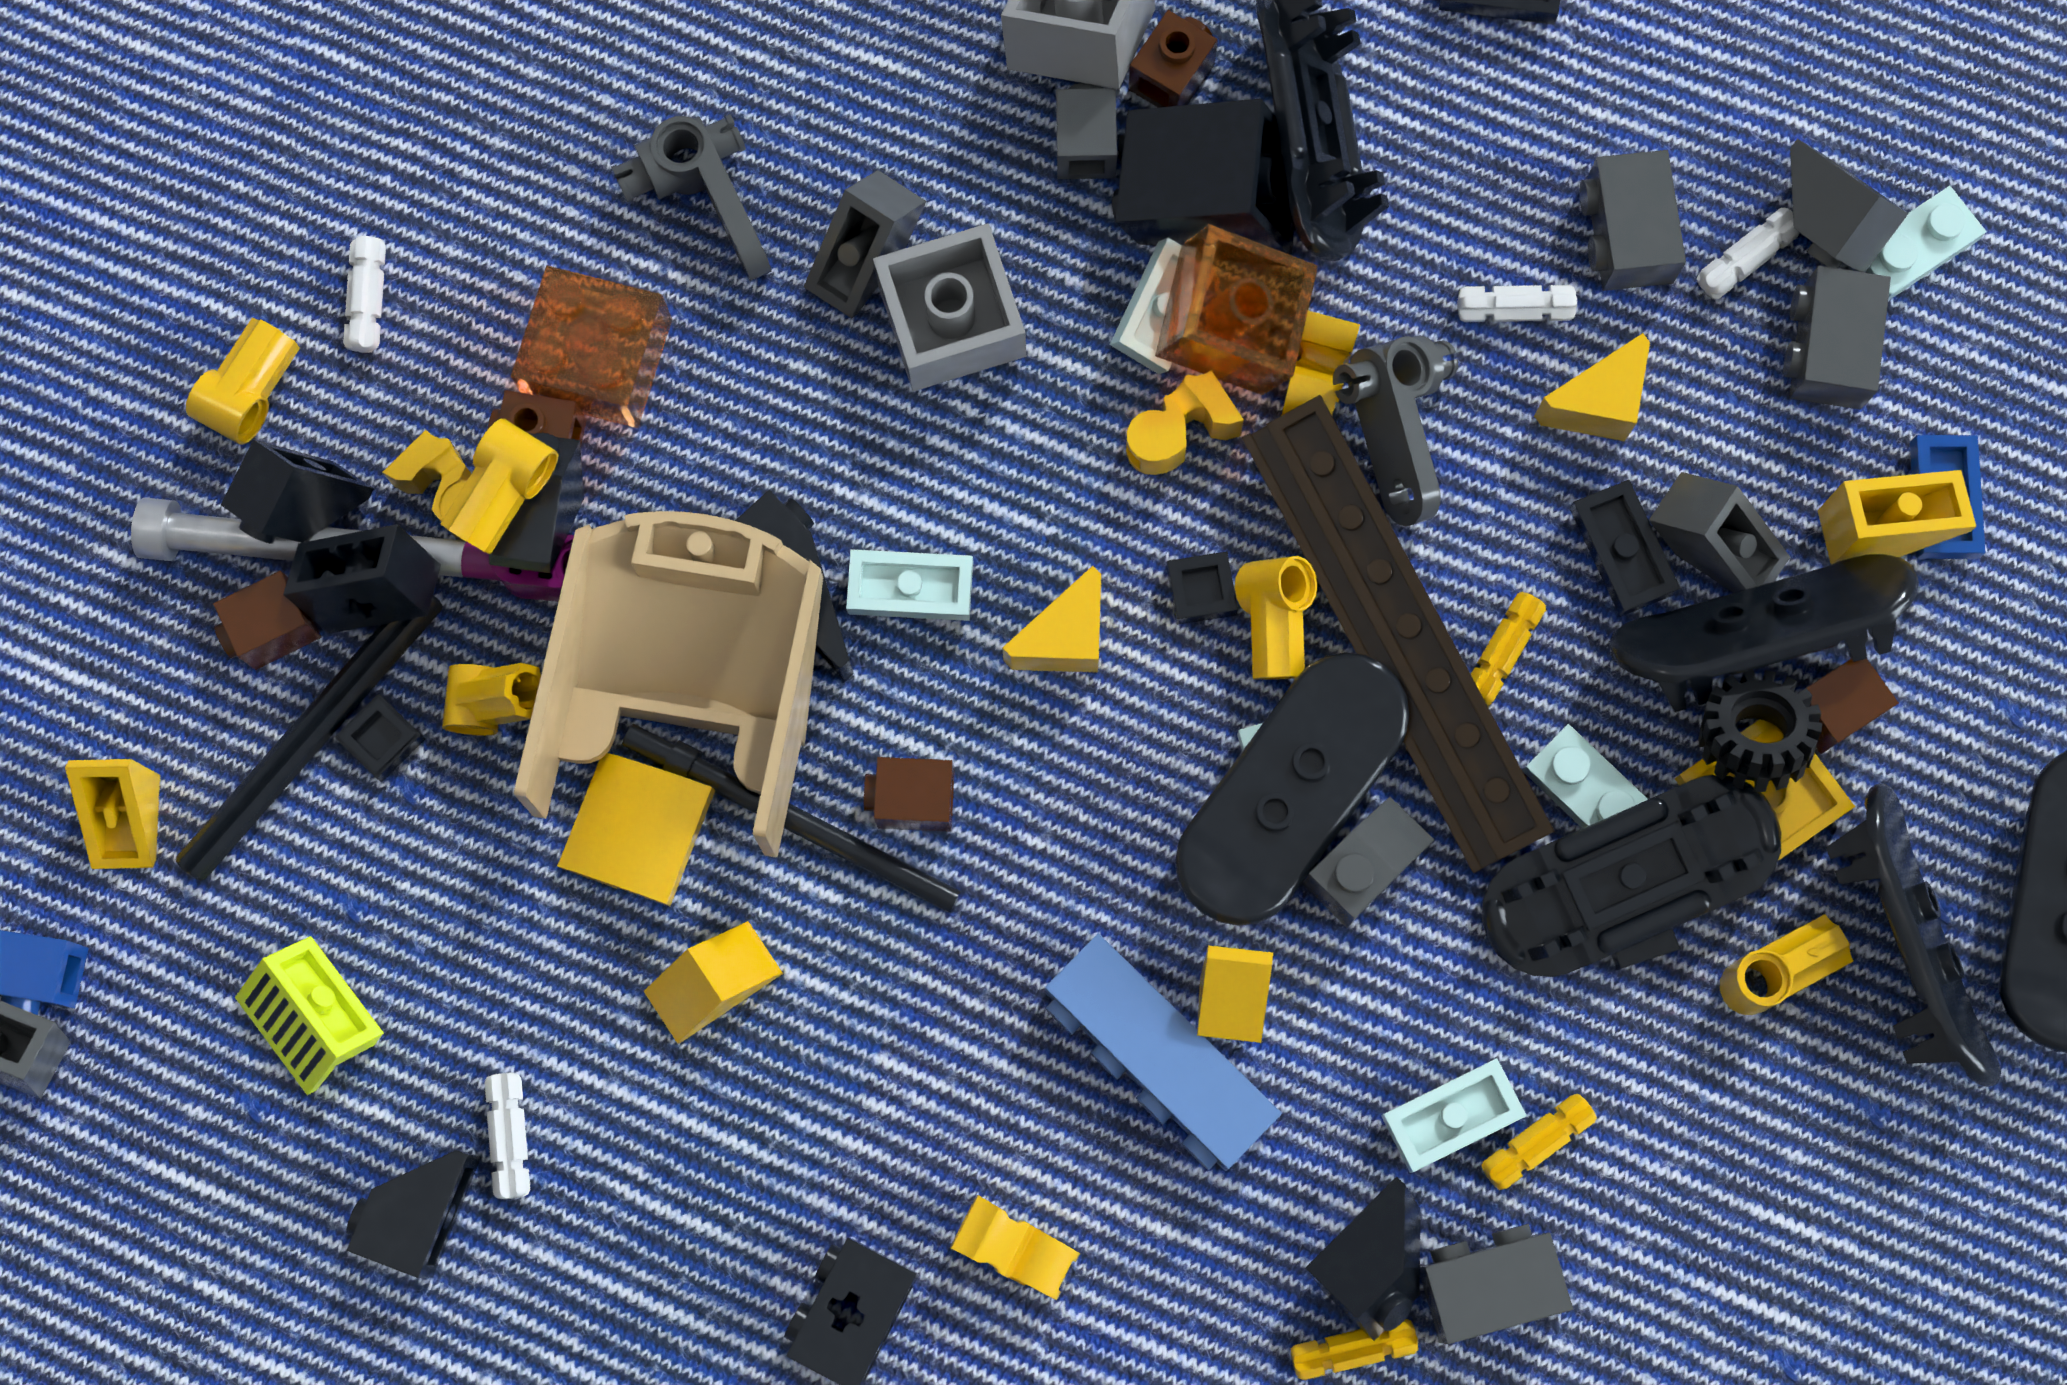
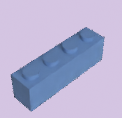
(1161, 1053)

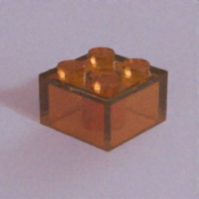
(1236, 310)
(593, 345)

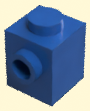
(40, 971)

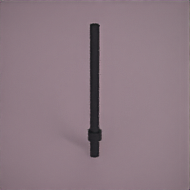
(687, 762)

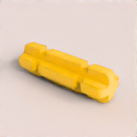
(1507, 644)
(1539, 1141)
(1352, 1350)

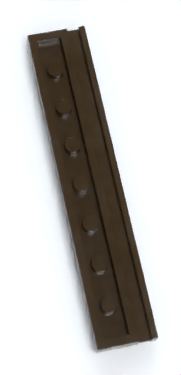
(1396, 623)

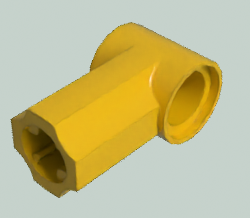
(237, 393)
(506, 472)
(1275, 598)
(487, 696)
(1787, 966)

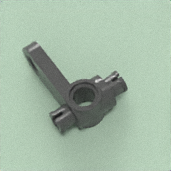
(705, 171)
(1384, 389)

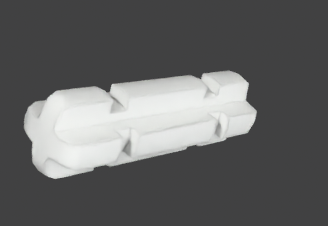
(1748, 254)
(364, 294)
(1517, 303)
(507, 1136)

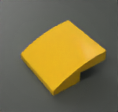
(636, 828)

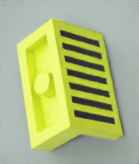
(307, 1012)

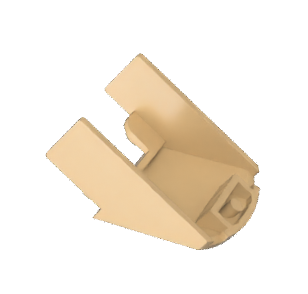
(683, 629)

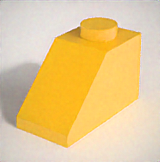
(1895, 514)

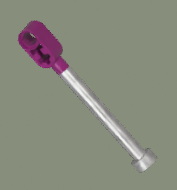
(162, 530)

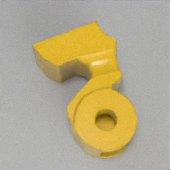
(1323, 347)
(1159, 437)
(426, 461)
(1013, 1248)

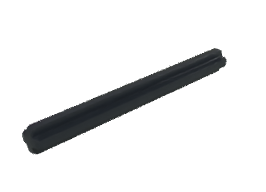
(300, 744)

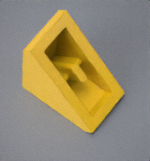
(1603, 397)
(1064, 633)
(116, 811)
(711, 980)
(1234, 993)

